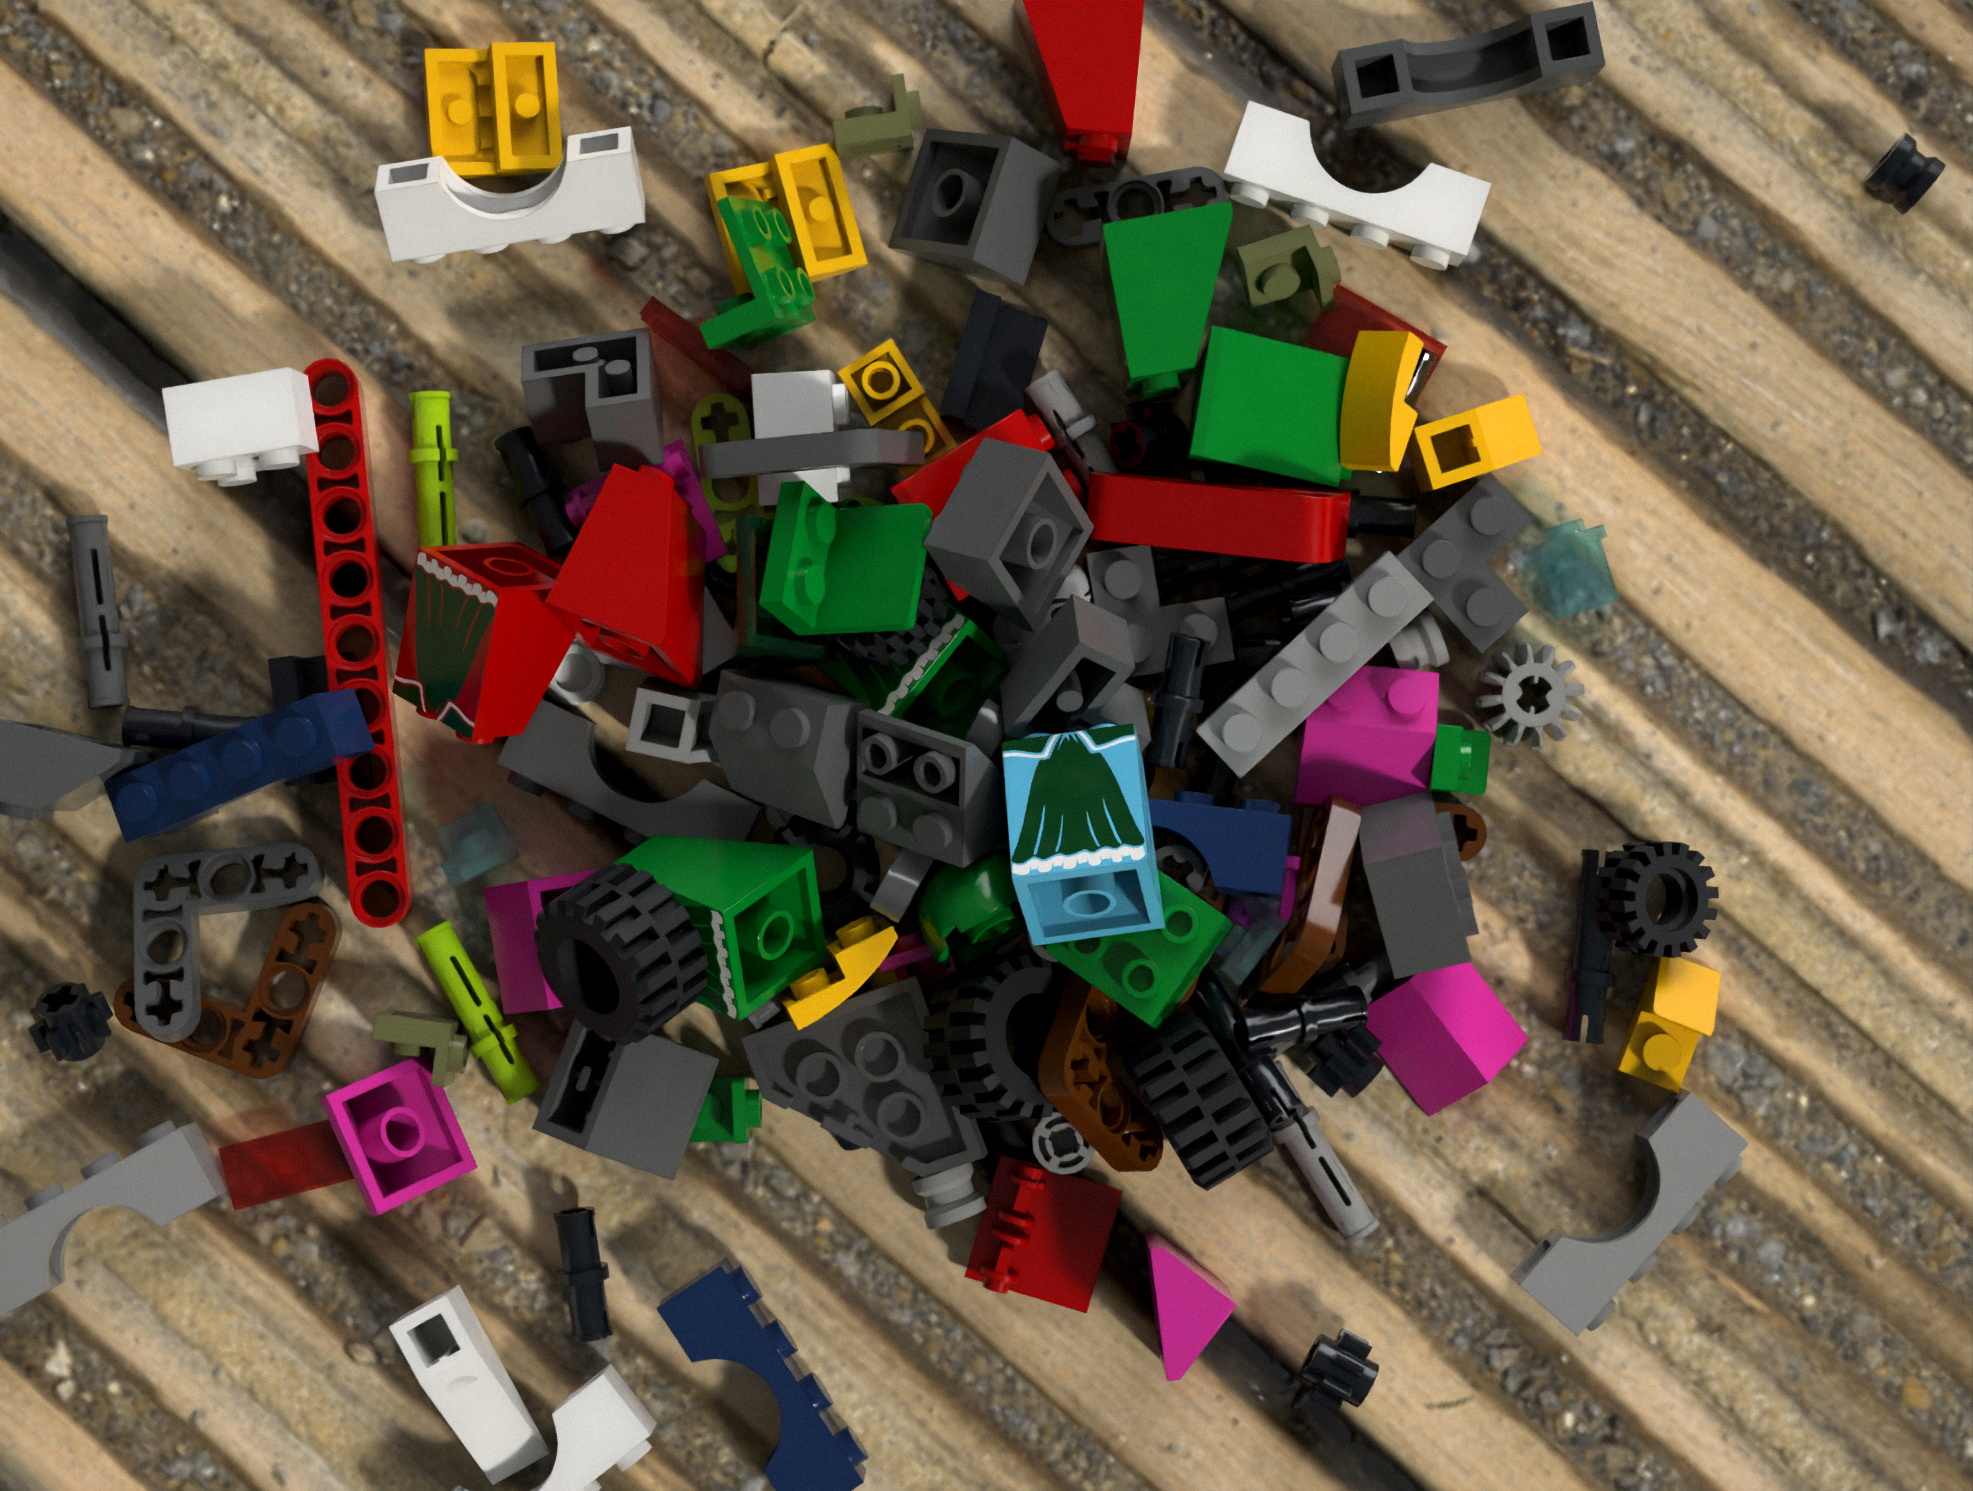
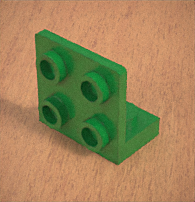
(779, 288)
(844, 565)
(1154, 967)

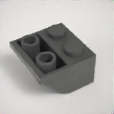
(927, 791)
(627, 1099)

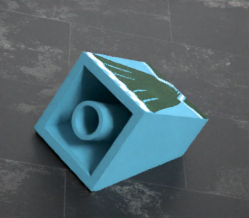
(1081, 834)

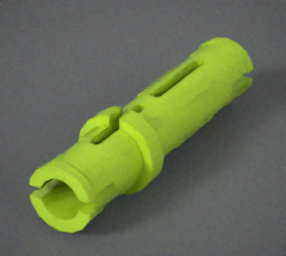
(433, 468)
(477, 1011)

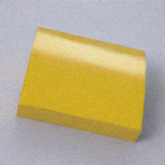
(493, 109)
(813, 200)

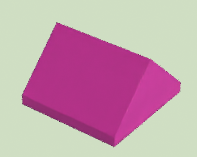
(1443, 1034)
(398, 1134)
(1186, 1304)

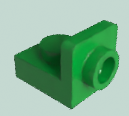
(1459, 760)
(729, 1111)

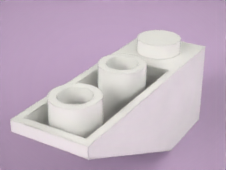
(469, 1384)

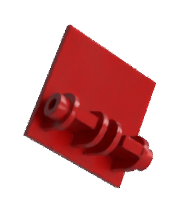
(1043, 1234)

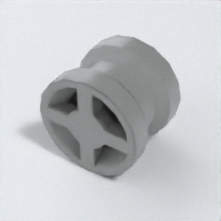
(1417, 644)
(949, 1196)

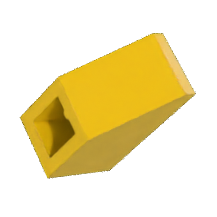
(1472, 443)

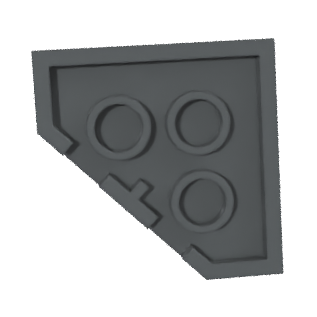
(868, 1078)

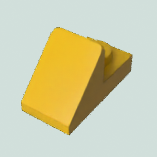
(1668, 1022)

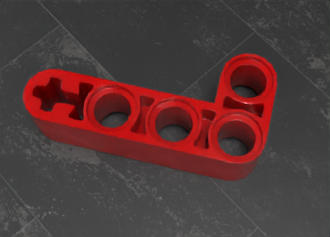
(1220, 517)

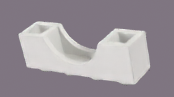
(1278, 165)
(437, 213)
(595, 1430)

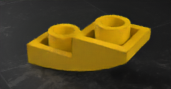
(895, 400)
(1373, 412)
(856, 956)

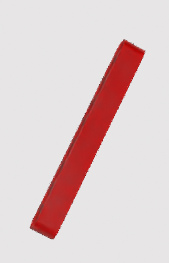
(364, 611)

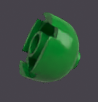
(970, 908)

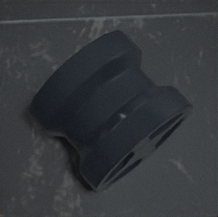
(1904, 173)

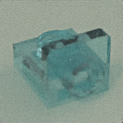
(1575, 569)
(475, 845)
(1246, 945)

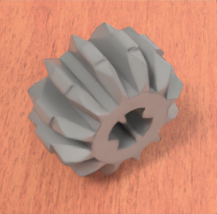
(1550, 699)

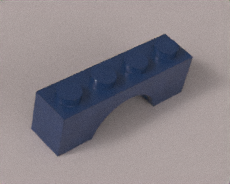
(238, 763)
(1241, 846)
(721, 1320)

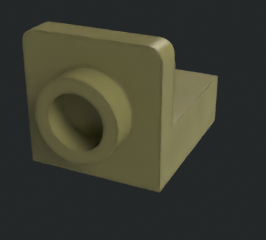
(872, 132)
(1288, 266)
(414, 1032)

